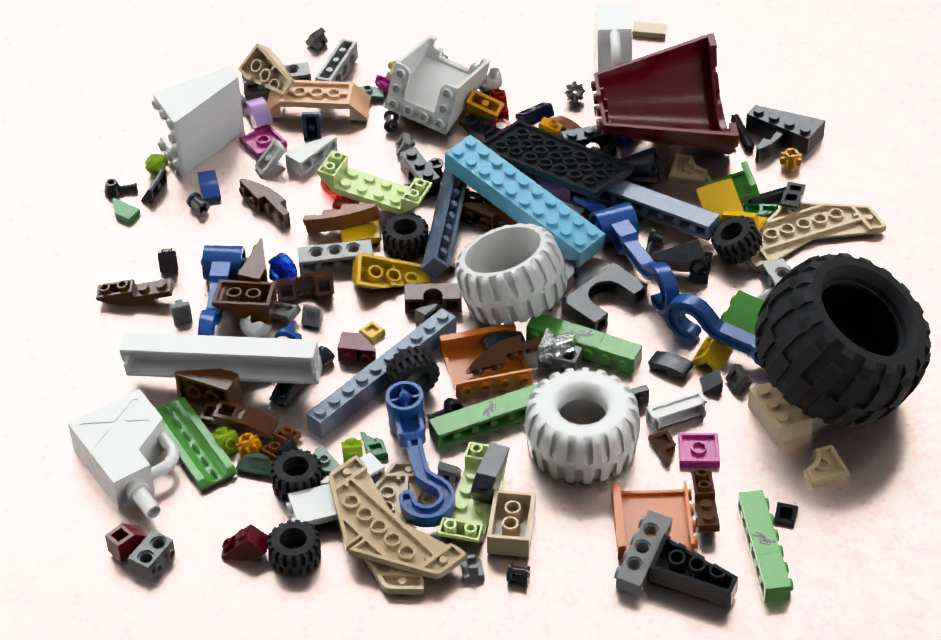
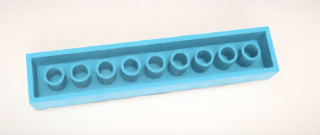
(523, 198)

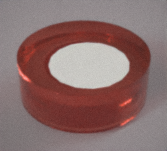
(501, 123)

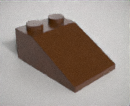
(246, 299)
(208, 386)

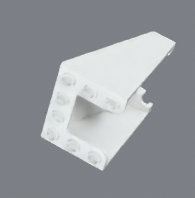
(432, 87)
(200, 117)

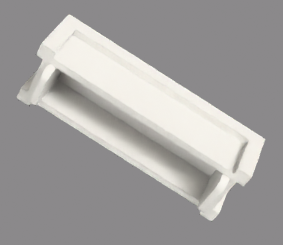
(676, 410)

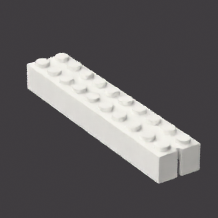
(249, 357)

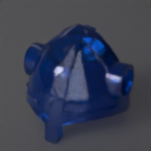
(281, 267)

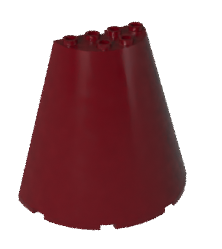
(666, 99)

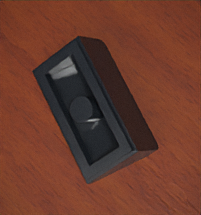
(155, 188)

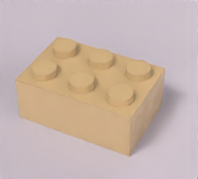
(777, 415)
(511, 523)

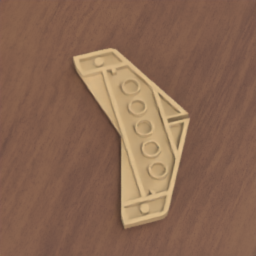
(792, 227)
(394, 481)
(378, 534)

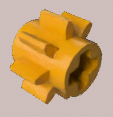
(790, 159)
(248, 444)

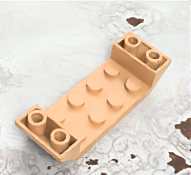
(322, 95)

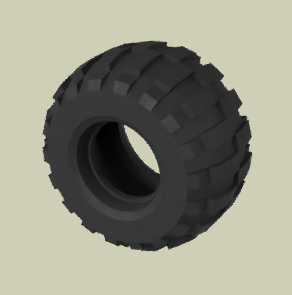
(842, 339)

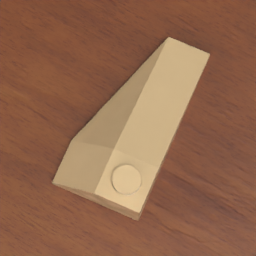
(266, 69)

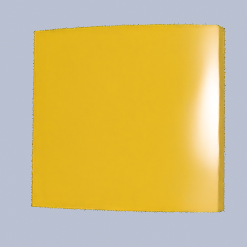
(720, 197)
(363, 232)

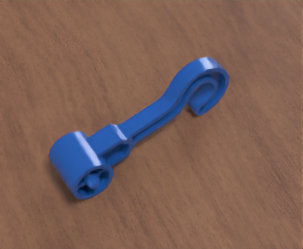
(622, 231)
(218, 263)
(709, 321)
(408, 422)

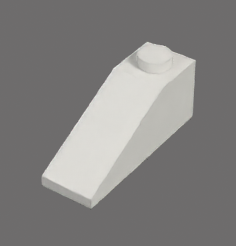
(308, 155)

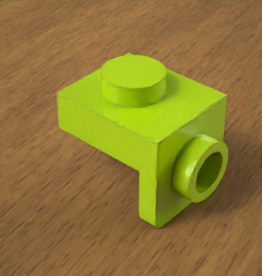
(227, 439)
(350, 448)

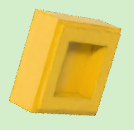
(372, 332)

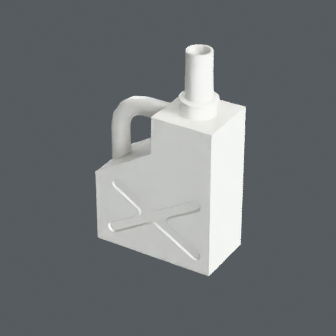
(612, 35)
(120, 447)

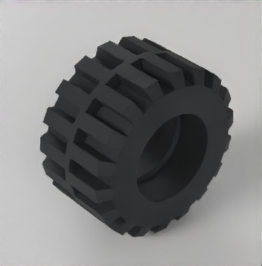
(405, 236)
(736, 240)
(414, 366)
(295, 472)
(294, 560)

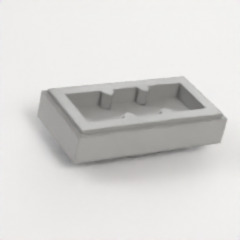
(285, 311)

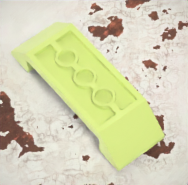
(370, 188)
(470, 516)

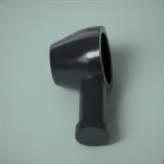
(113, 189)
(655, 239)
(326, 355)
(449, 405)

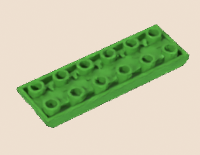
(197, 446)

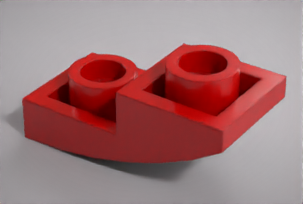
(500, 95)

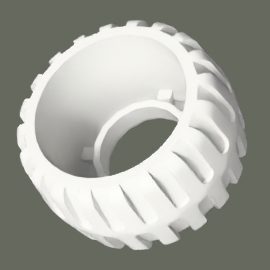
(511, 274)
(585, 450)

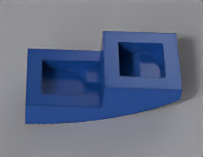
(209, 185)

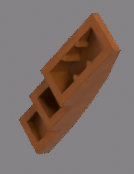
(337, 219)

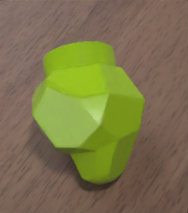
(155, 163)

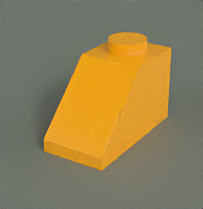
(483, 105)

